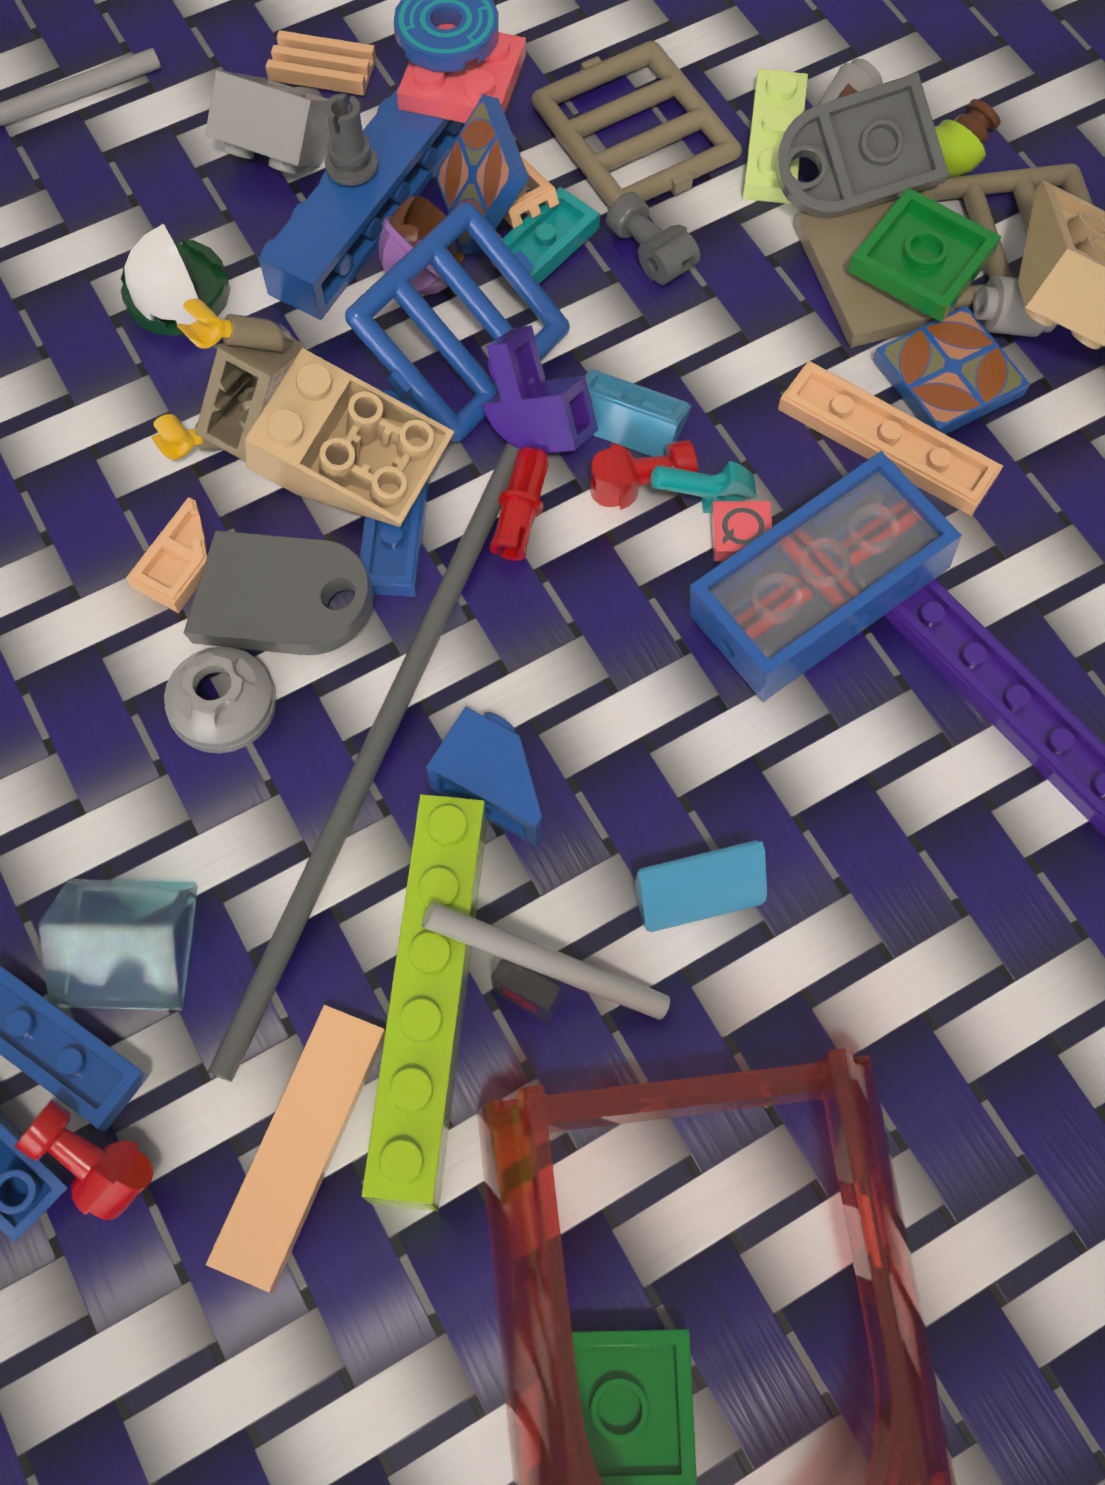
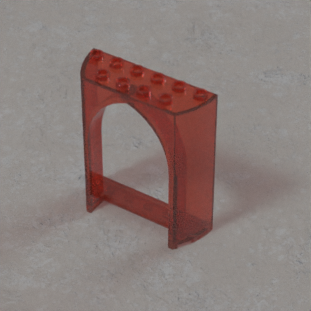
(530, 1278)

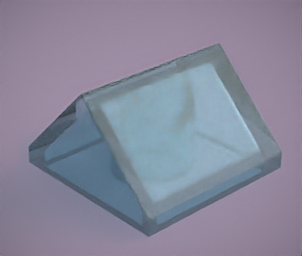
(118, 944)

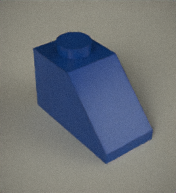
(487, 762)

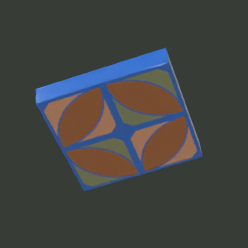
(483, 168)
(951, 371)

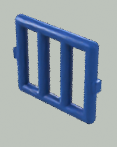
(397, 285)

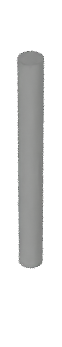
(78, 86)
(545, 960)

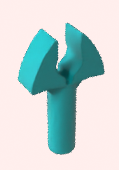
(728, 485)

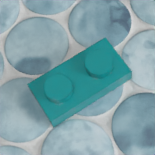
(554, 233)

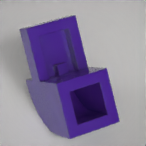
(528, 408)

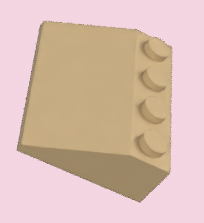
(1065, 265)

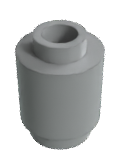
(1002, 309)

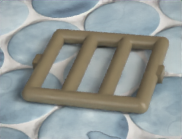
(672, 84)
(1023, 185)

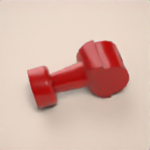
(619, 475)
(104, 1178)

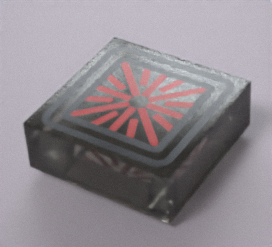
(526, 989)

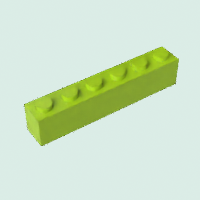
(425, 1010)

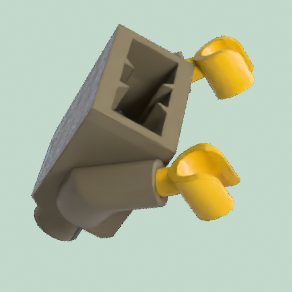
(240, 385)

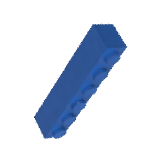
(342, 224)

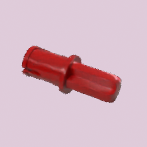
(520, 504)

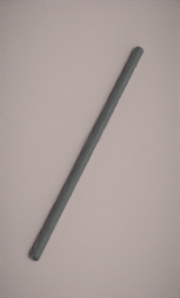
(360, 777)

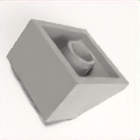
(269, 120)

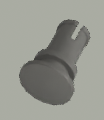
(349, 154)

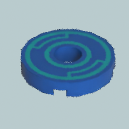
(446, 48)

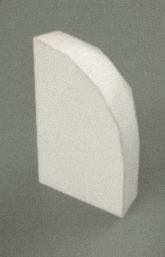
(159, 278)

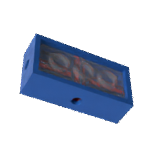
(823, 575)

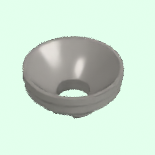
(230, 720)

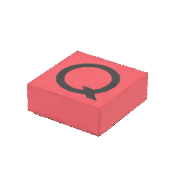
(737, 525)

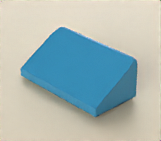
(635, 414)
(702, 886)

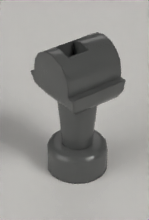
(661, 252)

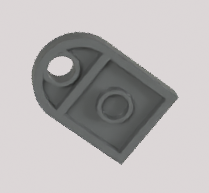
(864, 149)
(276, 595)

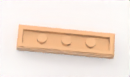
(872, 425)
(297, 1150)

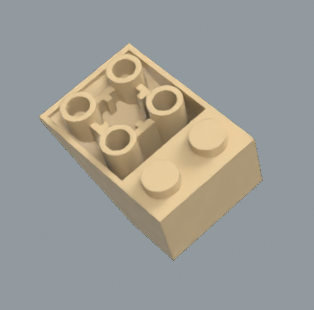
(344, 442)

